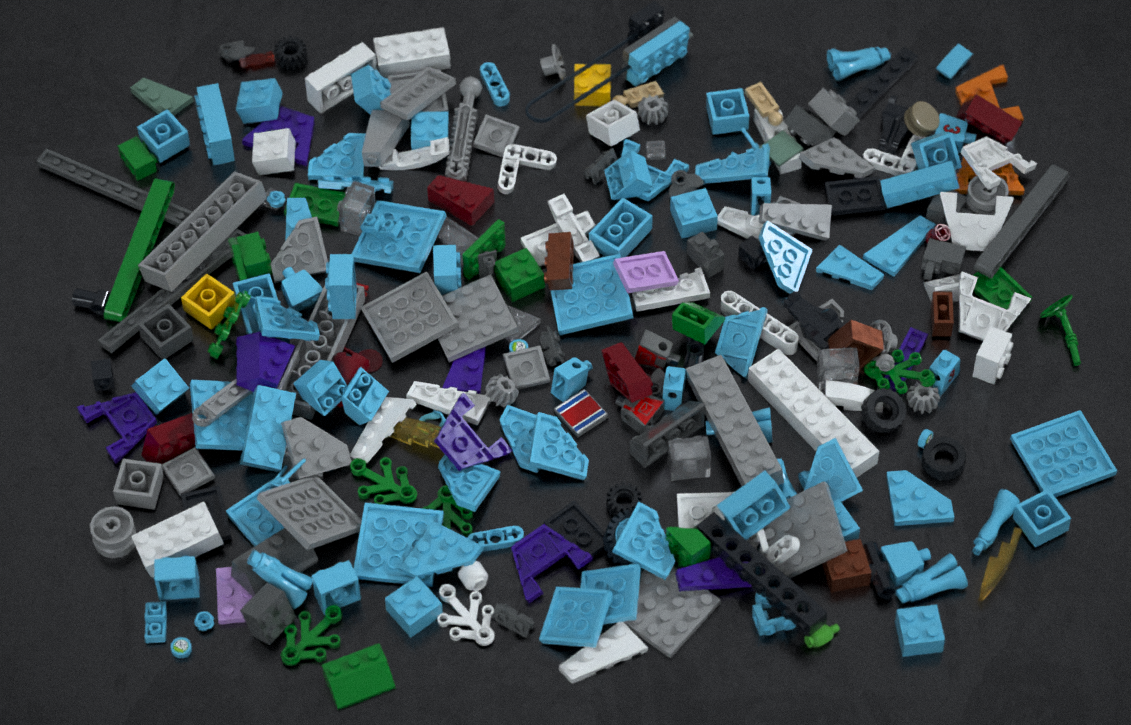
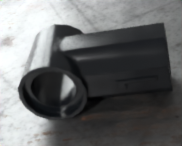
(90, 299)

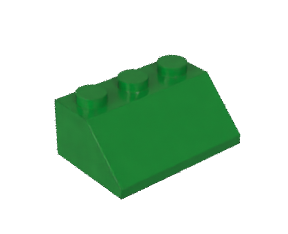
(358, 676)

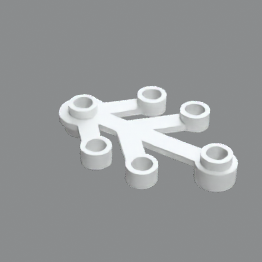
(467, 618)

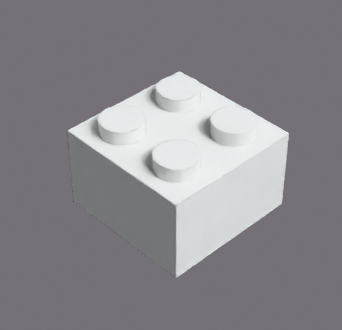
(612, 122)
(273, 151)
(993, 355)

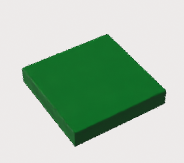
(237, 259)

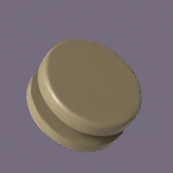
(921, 119)

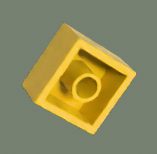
(588, 80)
(208, 301)

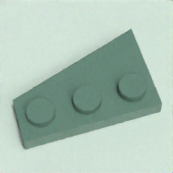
(160, 97)

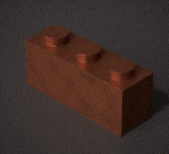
(559, 261)

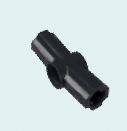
(694, 353)
(879, 570)

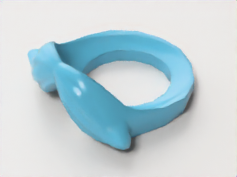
(432, 416)

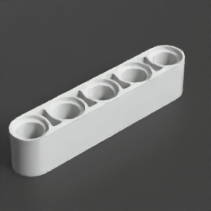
(735, 304)

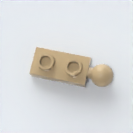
(634, 96)
(764, 103)

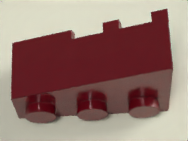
(989, 118)
(460, 198)
(626, 373)
(169, 440)

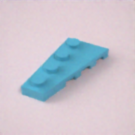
(736, 167)
(329, 182)
(899, 247)

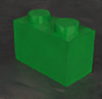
(137, 158)

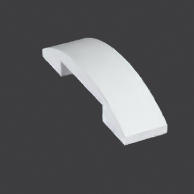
(418, 157)
(566, 222)

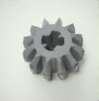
(652, 109)
(502, 390)
(923, 398)

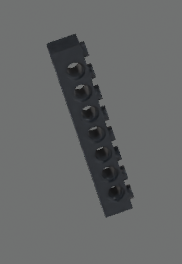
(743, 551)

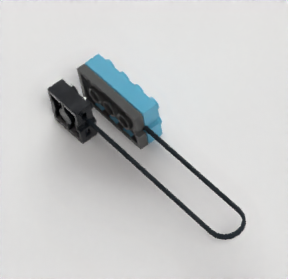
(650, 50)

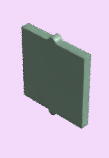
(782, 148)

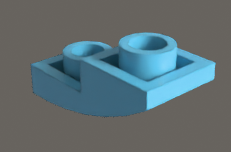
(954, 61)
(378, 225)
(155, 622)

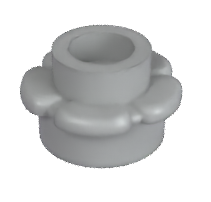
(885, 362)

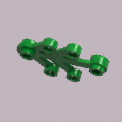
(224, 329)
(925, 376)
(384, 484)
(449, 515)
(310, 638)

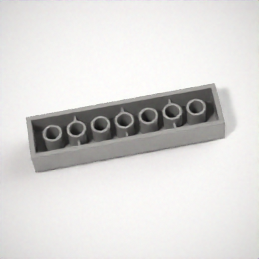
(202, 231)
(332, 340)
(733, 421)

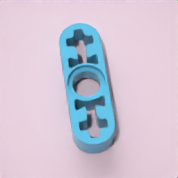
(495, 77)
(508, 531)

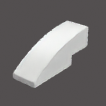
(849, 395)

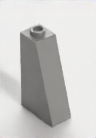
(382, 136)

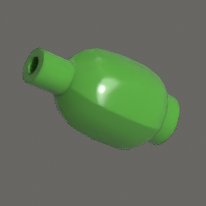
(821, 636)

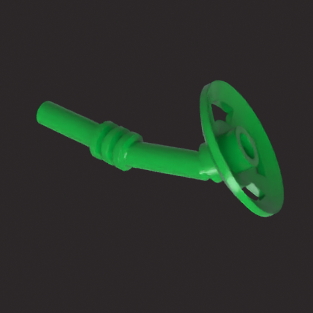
(1059, 310)

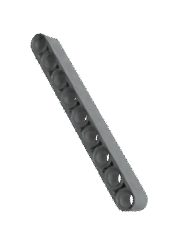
(1021, 221)

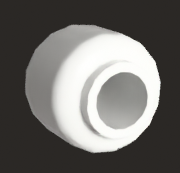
(473, 576)

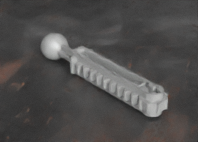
(463, 130)

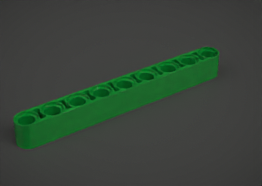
(138, 249)

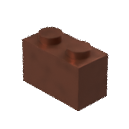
(942, 314)

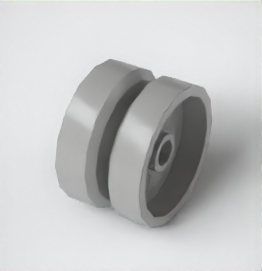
(982, 200)
(112, 532)

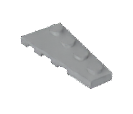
(803, 219)

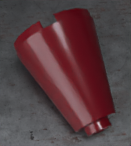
(349, 365)

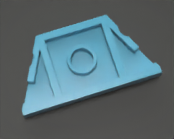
(740, 339)

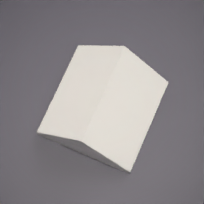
(946, 284)

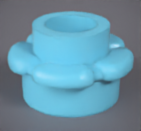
(276, 199)
(204, 616)

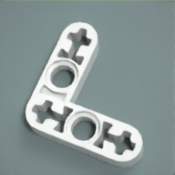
(515, 160)
(903, 162)
(781, 545)

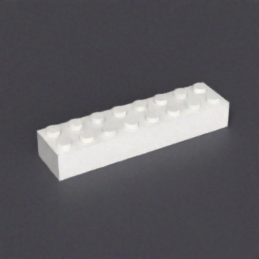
(810, 410)

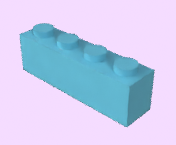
(919, 184)

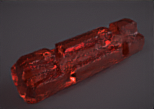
(257, 59)

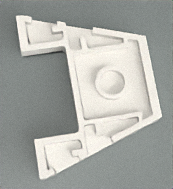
(989, 155)
(974, 230)
(978, 315)

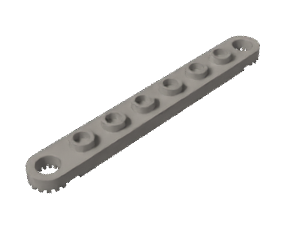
(221, 403)

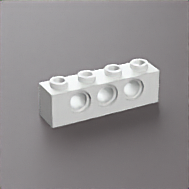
(768, 131)

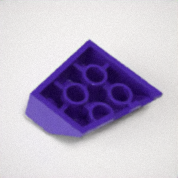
(261, 360)

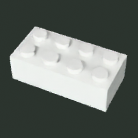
(412, 52)
(334, 81)
(178, 536)

